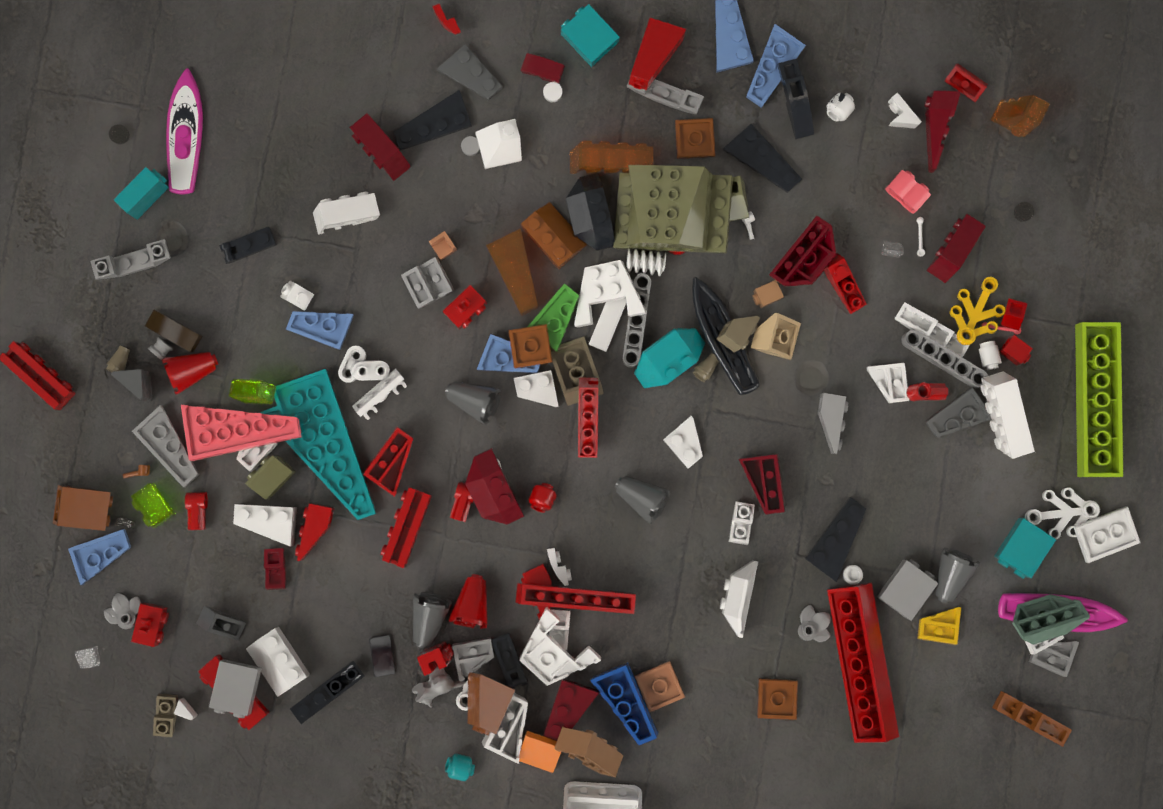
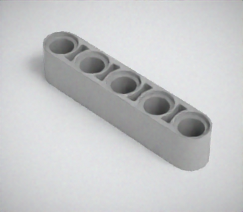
(637, 329)
(935, 358)

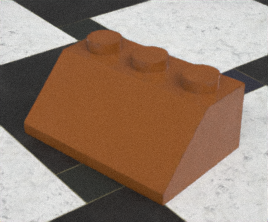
(553, 235)

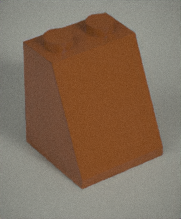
(82, 508)
(487, 703)

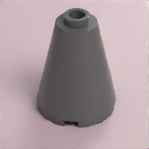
(474, 399)
(642, 497)
(953, 574)
(428, 616)

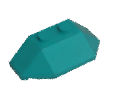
(669, 357)

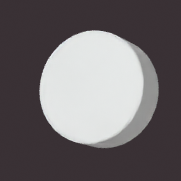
(552, 92)
(852, 574)

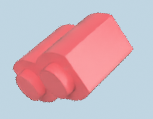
(908, 191)

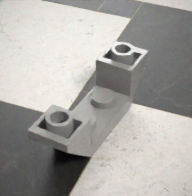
(130, 263)

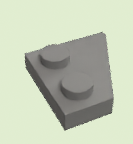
(472, 655)
(1056, 657)

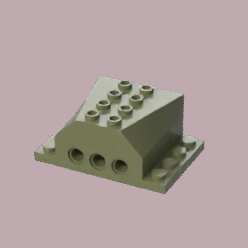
(673, 209)

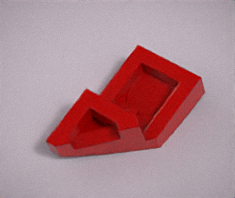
(450, 24)

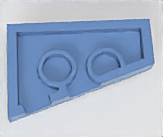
(321, 327)
(498, 357)
(97, 554)

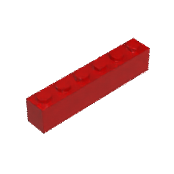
(575, 598)

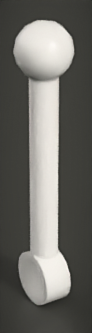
(921, 251)

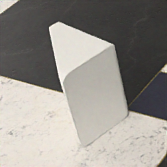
(185, 710)

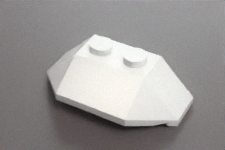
(738, 596)

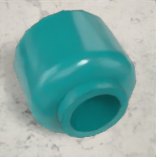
(459, 767)

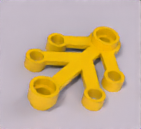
(976, 315)

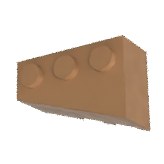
(591, 750)

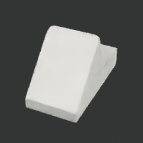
(906, 117)

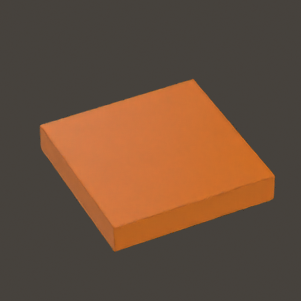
(539, 752)

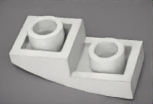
(741, 523)
(562, 573)

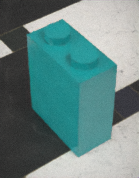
(589, 35)
(141, 192)
(1024, 548)

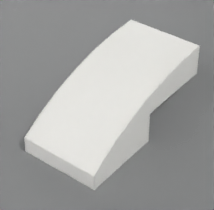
(561, 629)

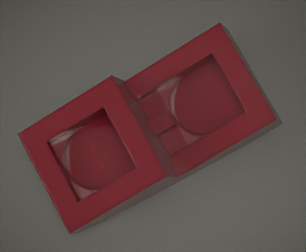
(543, 68)
(274, 569)

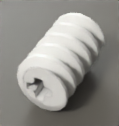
(645, 262)

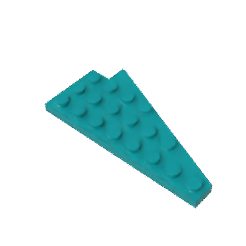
(324, 439)

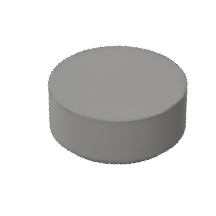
(470, 146)

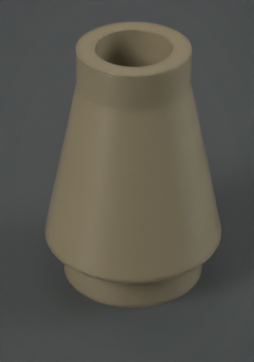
(118, 360)
(705, 369)

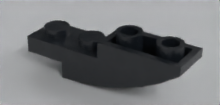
(797, 99)
(327, 692)

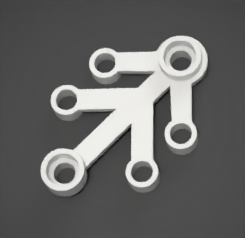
(1066, 512)

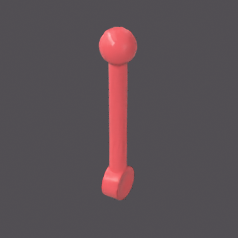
(1016, 332)

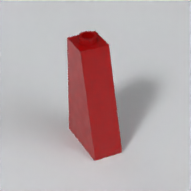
(655, 51)

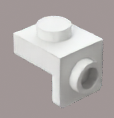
(296, 295)

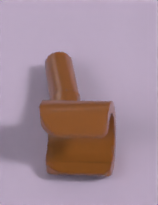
(143, 470)

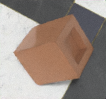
(442, 245)

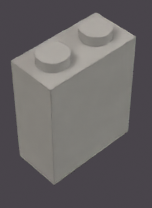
(907, 589)
(235, 688)

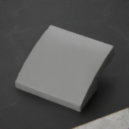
(427, 282)

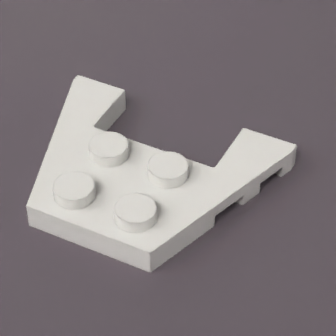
(605, 284)
(548, 658)

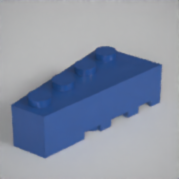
(625, 698)

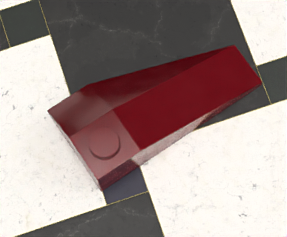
(939, 111)

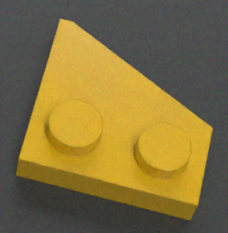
(941, 627)

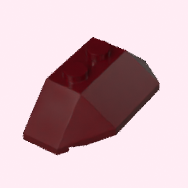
(807, 255)
(491, 490)

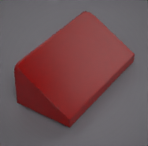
(966, 82)

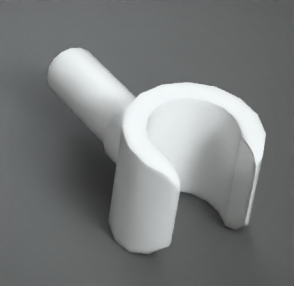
(747, 221)

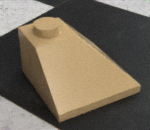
(776, 336)

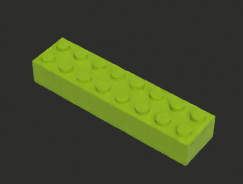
(1099, 399)

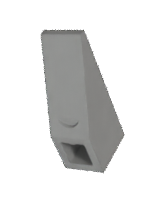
(831, 416)

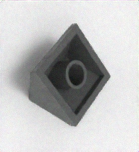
(137, 382)

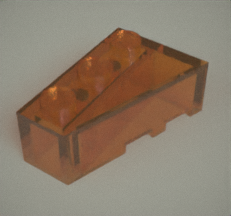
(1020, 115)

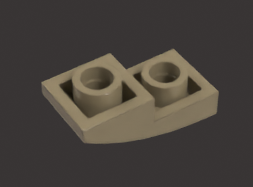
(165, 718)

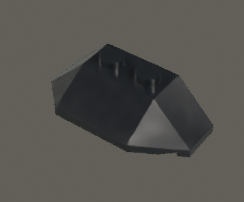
(590, 213)

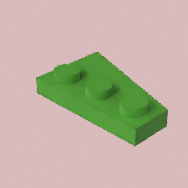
(557, 315)

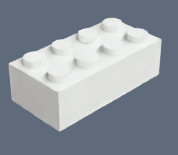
(1007, 414)

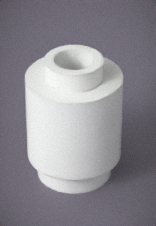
(989, 355)

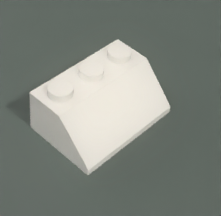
(278, 661)

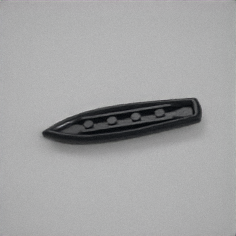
(712, 318)

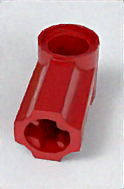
(927, 391)
(462, 503)
(196, 504)

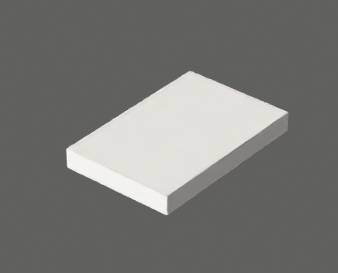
(1106, 534)

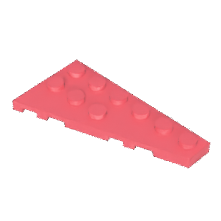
(225, 431)

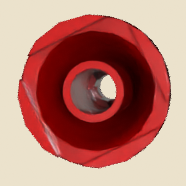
(189, 369)
(471, 604)

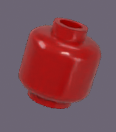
(542, 497)

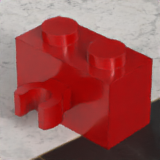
(465, 307)
(150, 624)

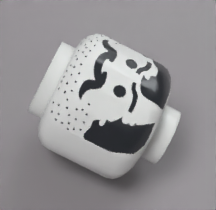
(840, 107)

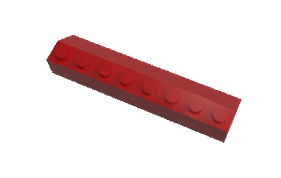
(863, 663)

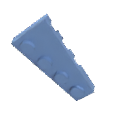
(731, 38)
(779, 48)

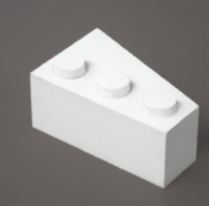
(345, 211)
(270, 521)
(509, 735)

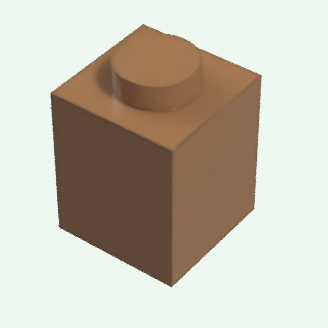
(767, 294)

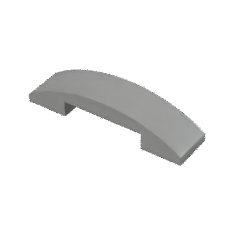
(671, 96)

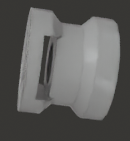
(160, 348)

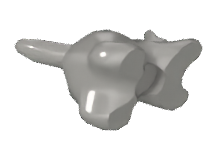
(438, 684)

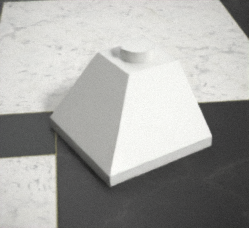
(499, 144)

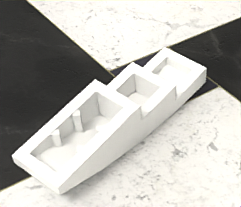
(919, 321)

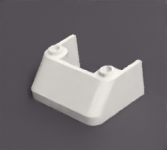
(601, 796)

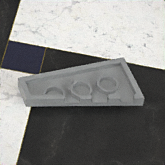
(164, 443)

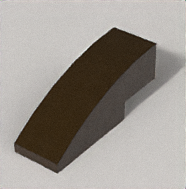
(173, 331)

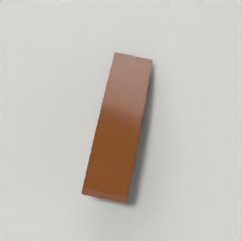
(1032, 718)

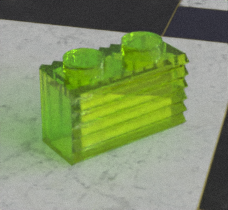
(252, 391)
(152, 505)

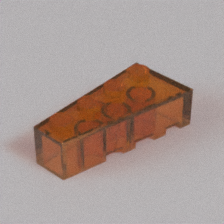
(608, 157)
(513, 266)

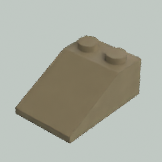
(571, 363)

